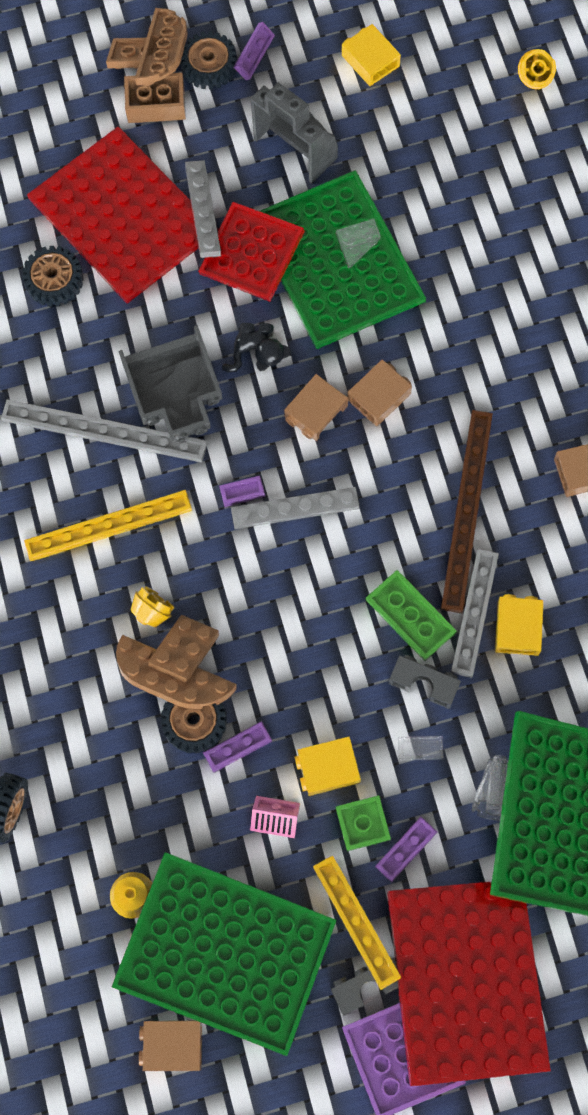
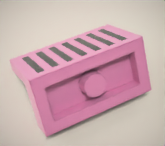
(274, 816)

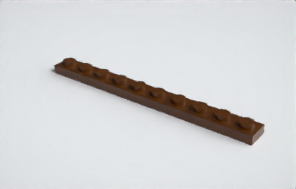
(466, 512)

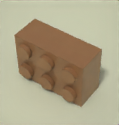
(157, 102)

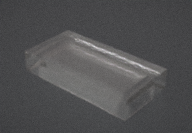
(420, 748)

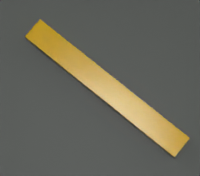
(107, 525)

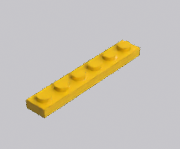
(357, 923)

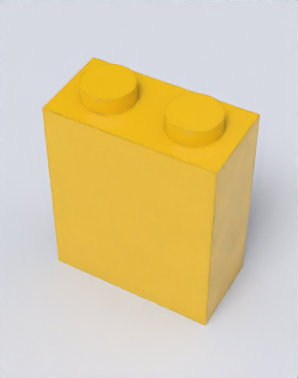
(370, 54)
(519, 625)
(327, 766)

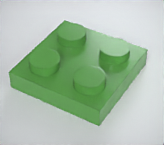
(363, 823)

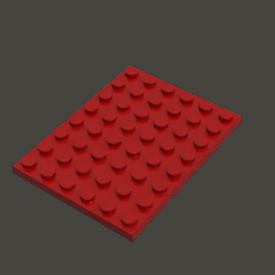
(120, 214)
(466, 984)

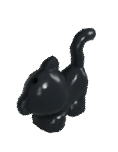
(267, 350)

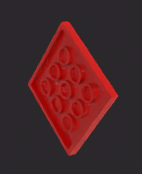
(253, 251)

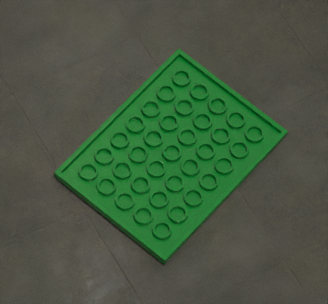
(323, 290)
(544, 817)
(224, 954)

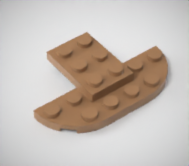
(155, 55)
(173, 667)

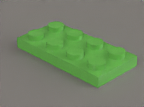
(411, 615)

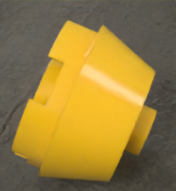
(536, 69)
(150, 607)
(130, 894)

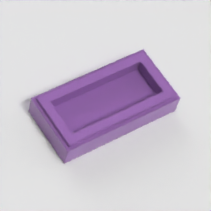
(242, 491)

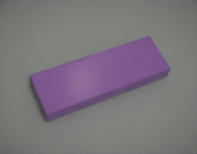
(254, 51)
(237, 747)
(406, 849)

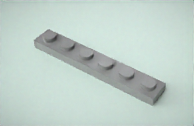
(202, 209)
(295, 508)
(474, 613)

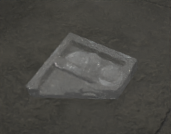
(357, 240)

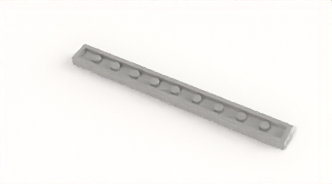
(102, 430)

